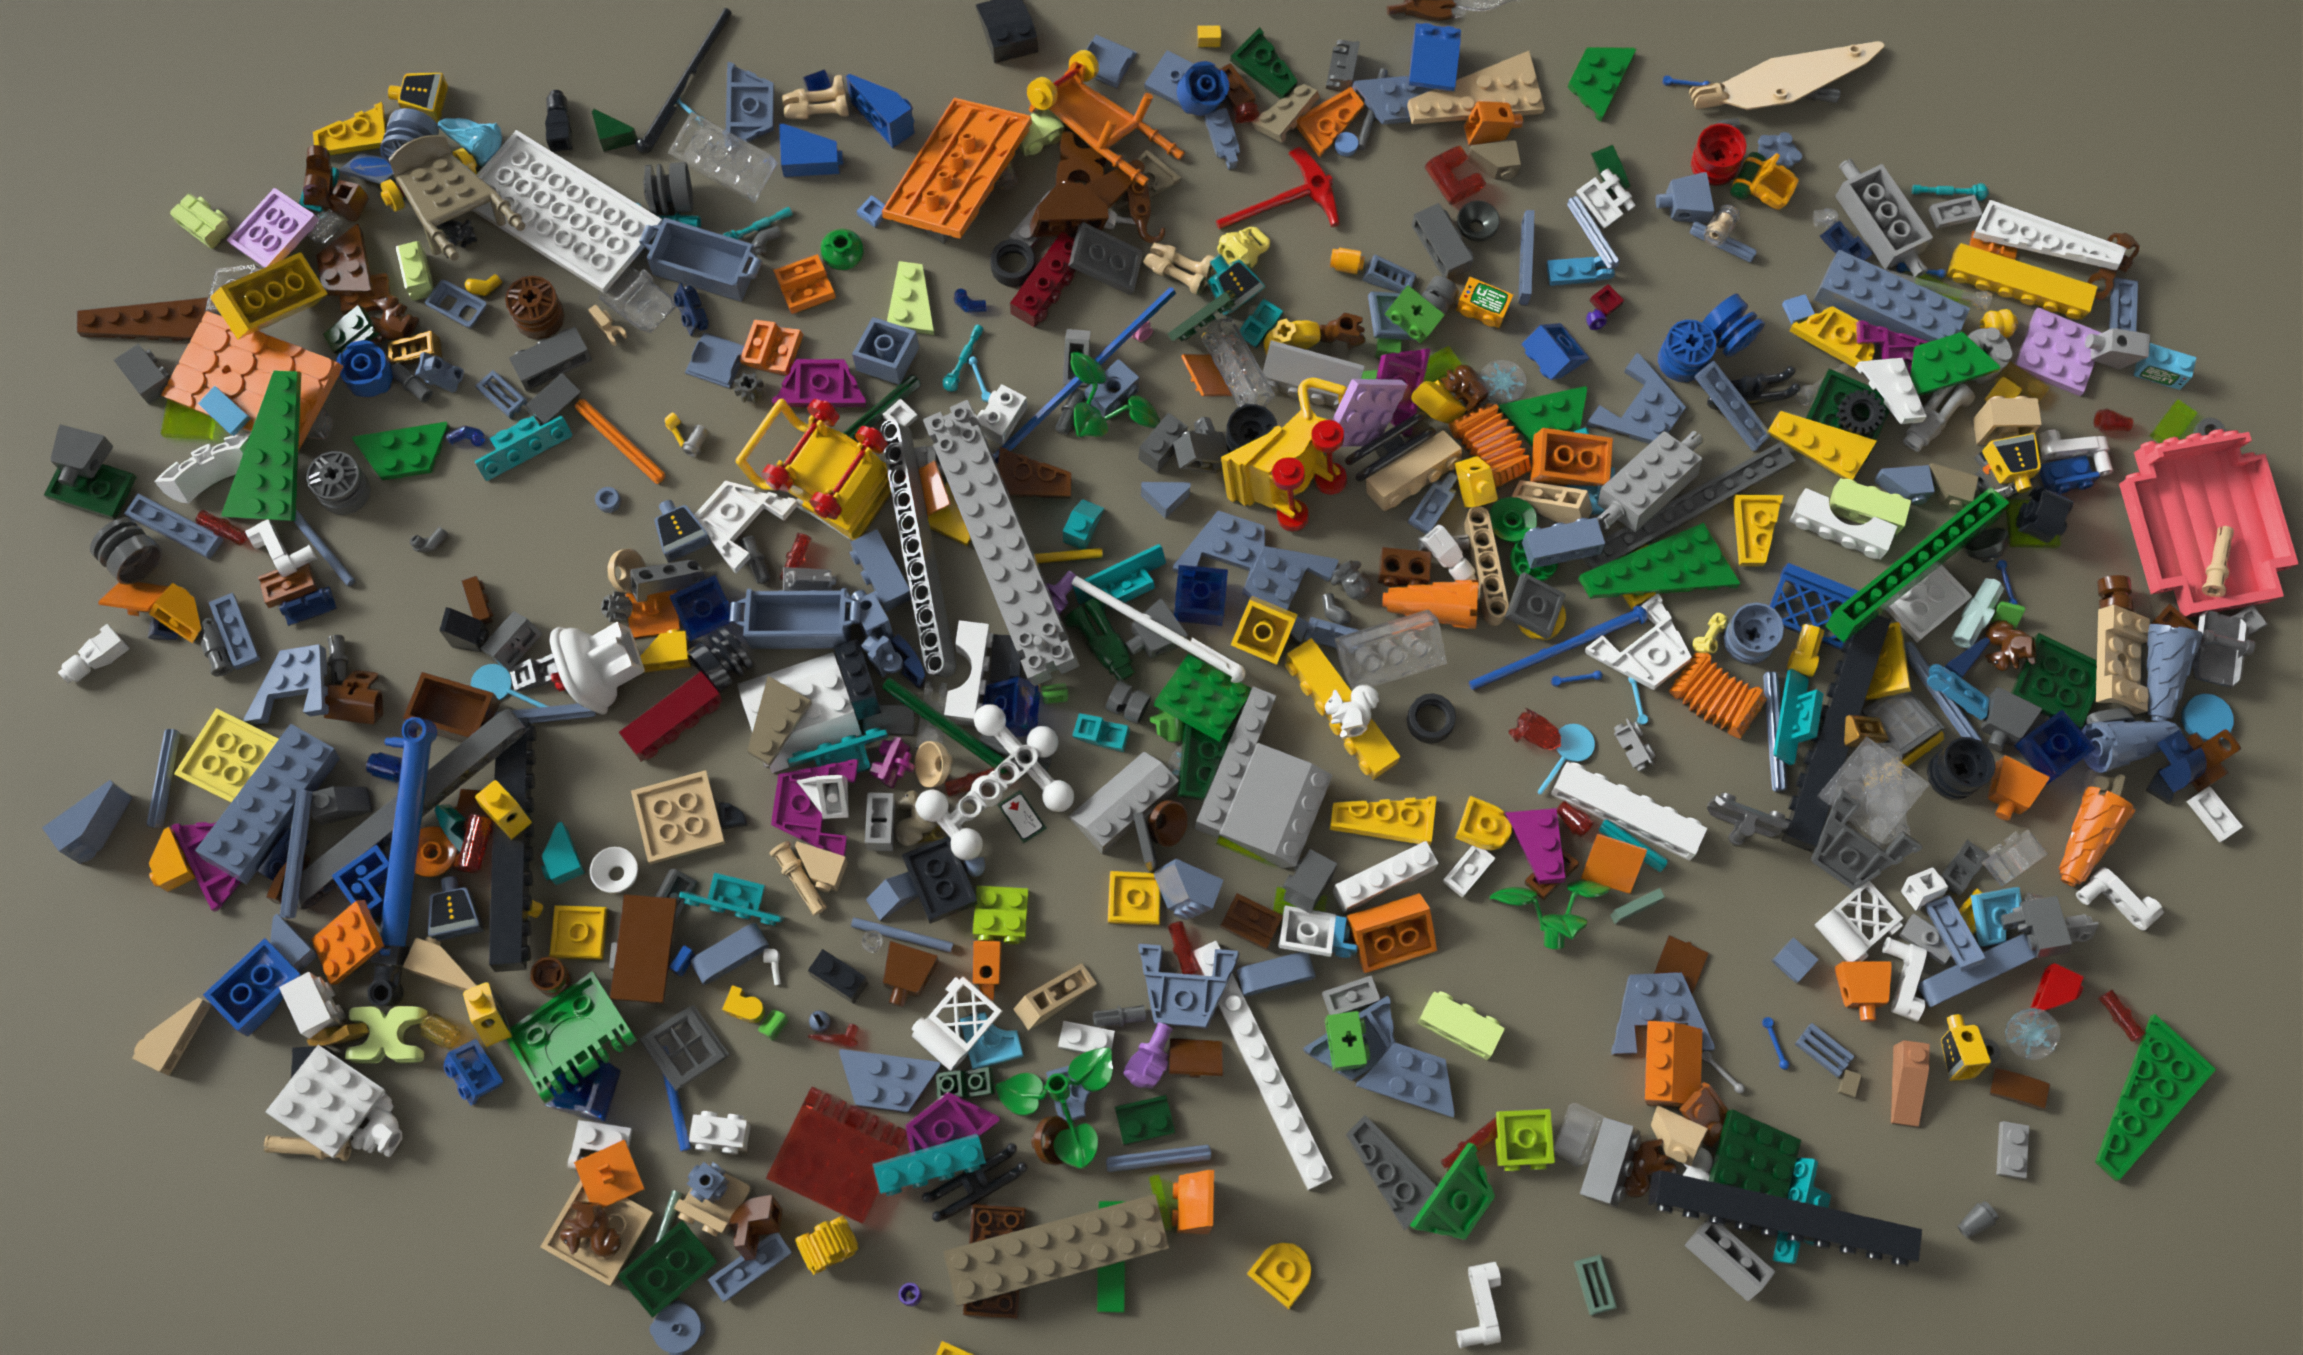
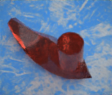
(839, 1039)

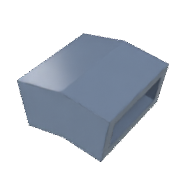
(1794, 960)

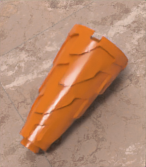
(1449, 601)
(2093, 831)

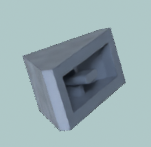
(1165, 495)
(892, 895)

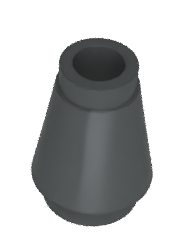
(1978, 1219)

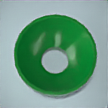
(844, 257)

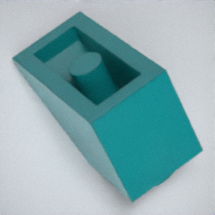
(1082, 524)
(561, 857)

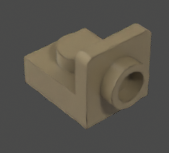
(2105, 782)

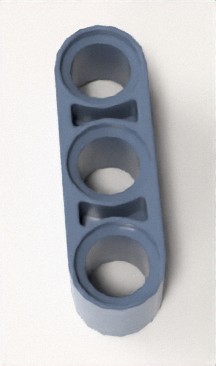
(729, 953)
(1275, 973)

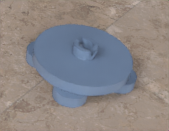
(1783, 146)
(677, 1328)

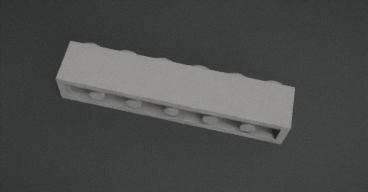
(1235, 761)

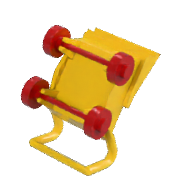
(1287, 459)
(827, 468)

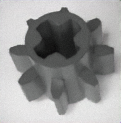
(746, 381)
(616, 607)

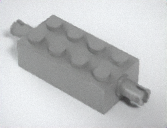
(1884, 217)
(1649, 481)

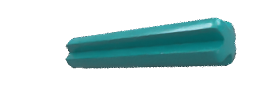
(1651, 858)

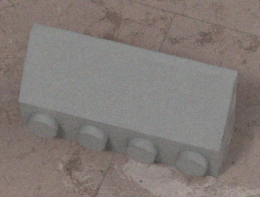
(1289, 366)
(1133, 790)

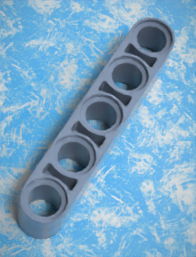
(1998, 961)

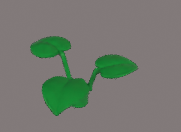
(1088, 419)
(1553, 925)
(1023, 1091)

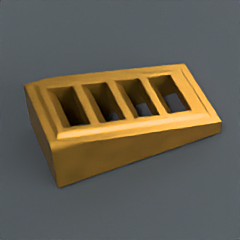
(429, 343)

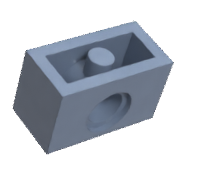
(1117, 377)

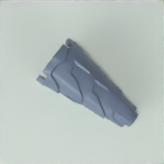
(2168, 665)
(2123, 742)

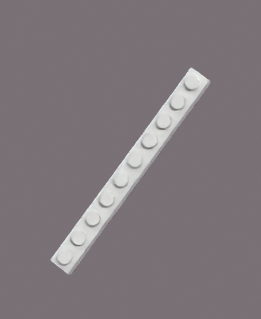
(1267, 1076)

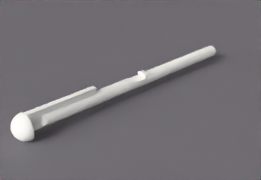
(1195, 647)

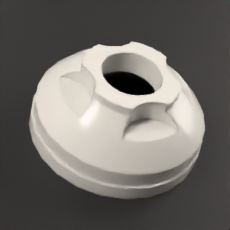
(605, 862)

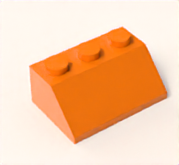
(1392, 932)
(1672, 1063)

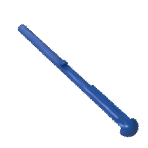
(1638, 614)

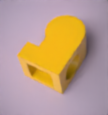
(745, 1009)

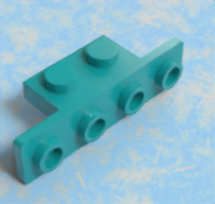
(520, 444)
(1127, 578)
(1797, 717)
(848, 749)
(734, 895)
(1800, 1190)

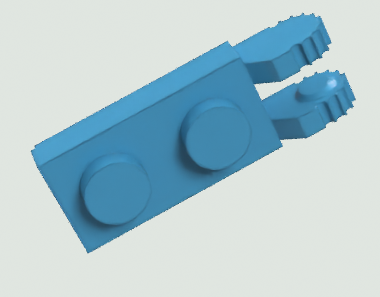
(1577, 271)
(1958, 690)

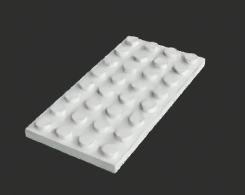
(566, 211)

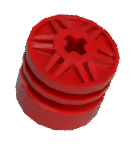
(1719, 143)

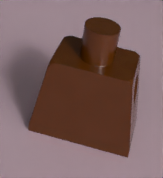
(907, 972)

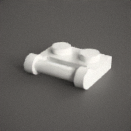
(595, 1138)

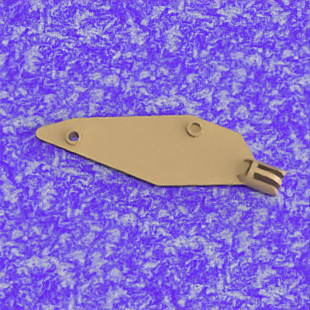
(1785, 78)

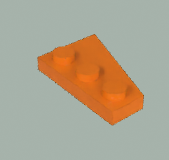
(1329, 119)

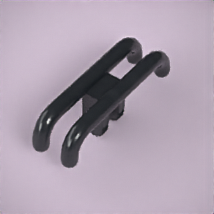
(1753, 387)
(1390, 446)
(975, 1184)

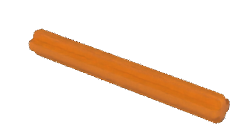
(620, 441)

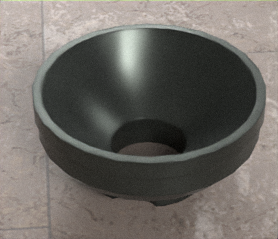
(1478, 212)
(1988, 545)

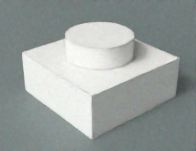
(901, 413)

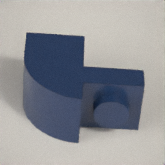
(2185, 762)

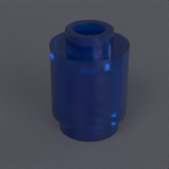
(384, 766)

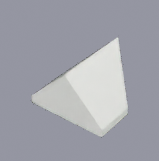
(828, 794)

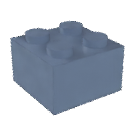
(885, 350)

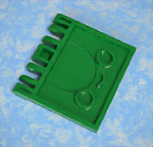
(566, 1035)

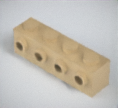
(1413, 471)

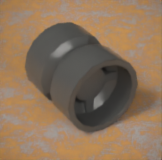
(1441, 293)
(1129, 702)

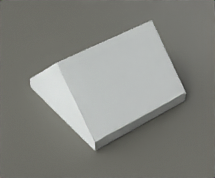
(1307, 931)

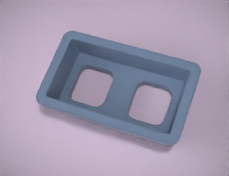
(463, 298)

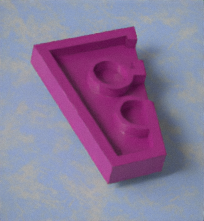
(1540, 840)

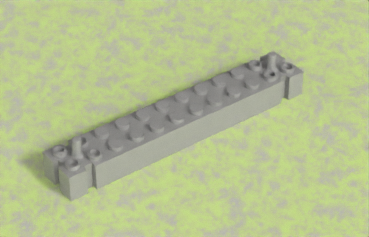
(1001, 543)

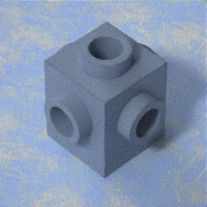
(716, 1187)

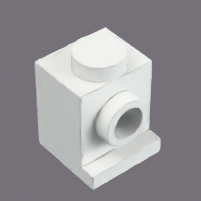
(1924, 888)

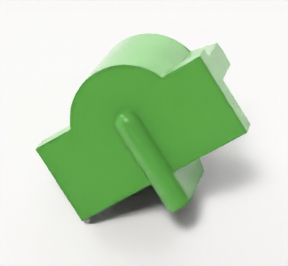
(1168, 726)

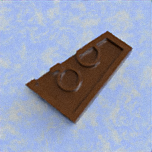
(1032, 478)

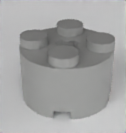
(1995, 346)

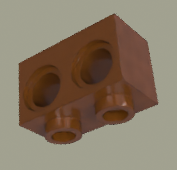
(1404, 561)

